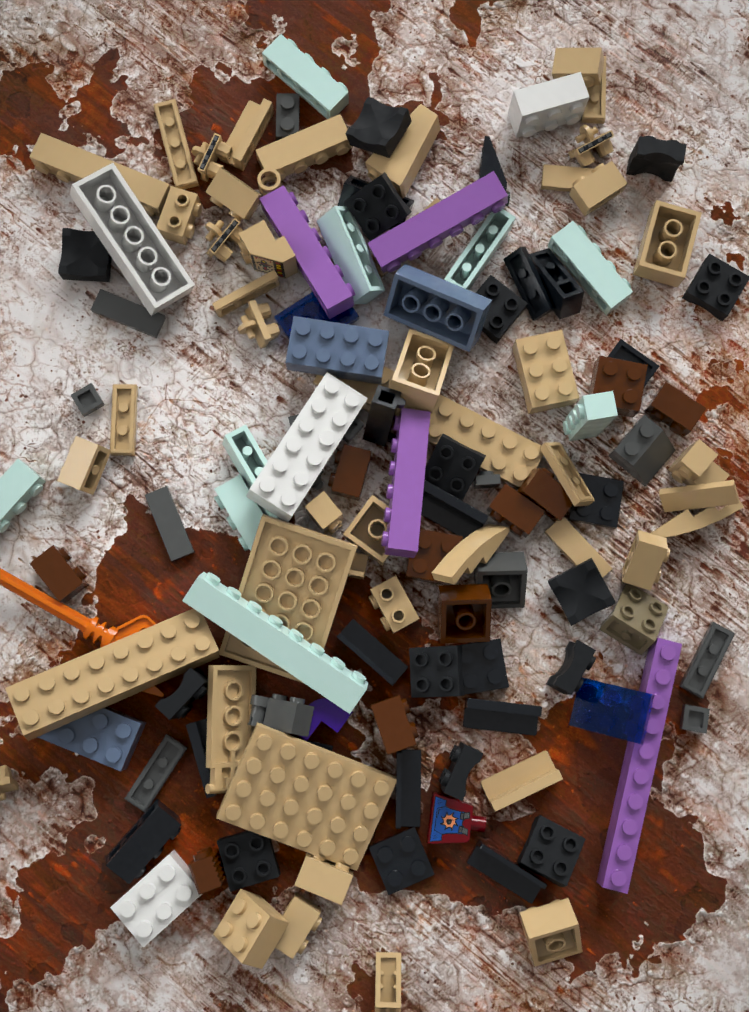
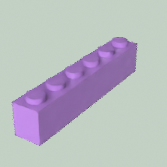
(439, 222)
(311, 257)
(407, 484)

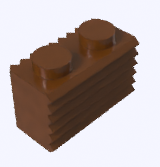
(207, 870)

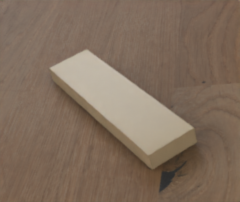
(175, 144)

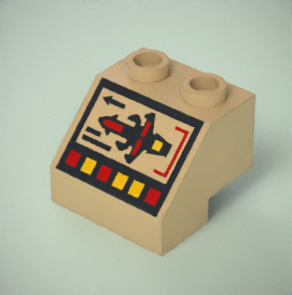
(265, 252)

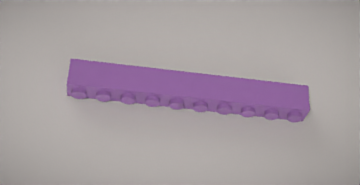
(638, 771)

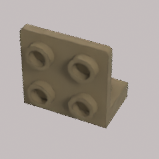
(635, 619)

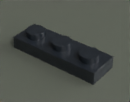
(529, 283)

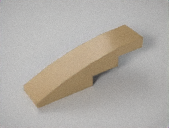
(687, 523)
(470, 552)
(388, 982)

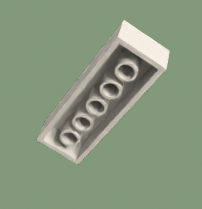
(131, 238)
(306, 447)

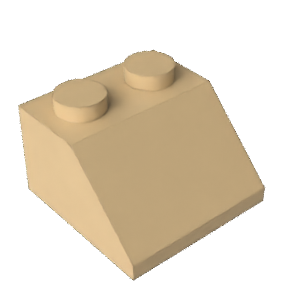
(551, 931)

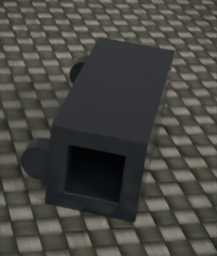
(382, 415)

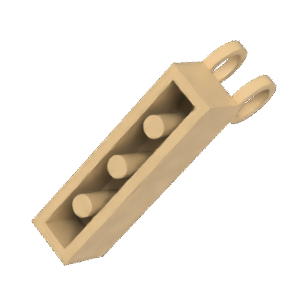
(300, 151)

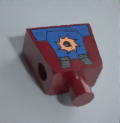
(452, 820)

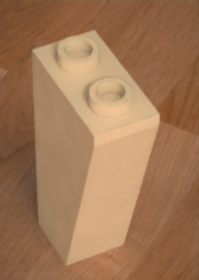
(409, 153)

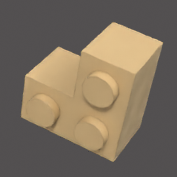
(697, 466)

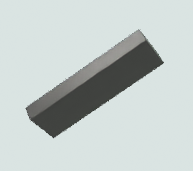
(127, 313)
(169, 523)
(706, 660)
(156, 773)

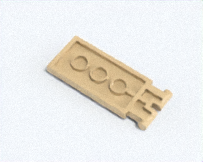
(227, 721)

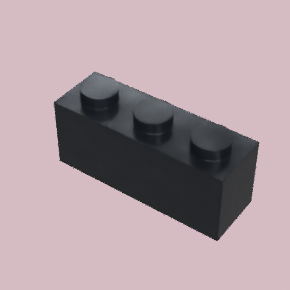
(143, 842)

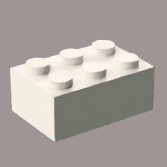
(548, 105)
(157, 899)

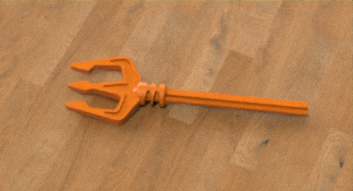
(89, 626)

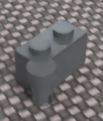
(281, 715)

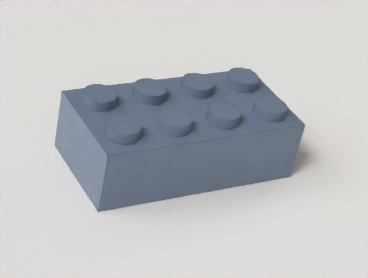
(437, 307)
(338, 349)
(101, 736)

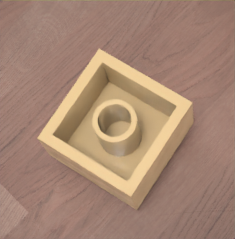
(368, 528)
(251, 929)

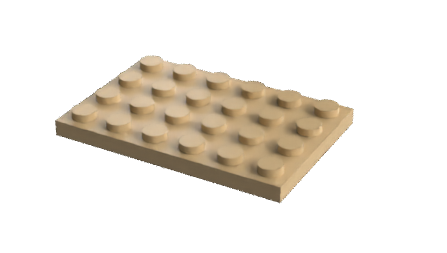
(296, 579)
(306, 796)

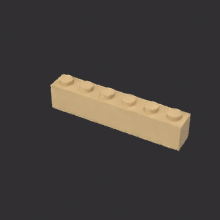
(74, 164)

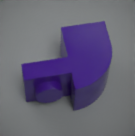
(329, 714)

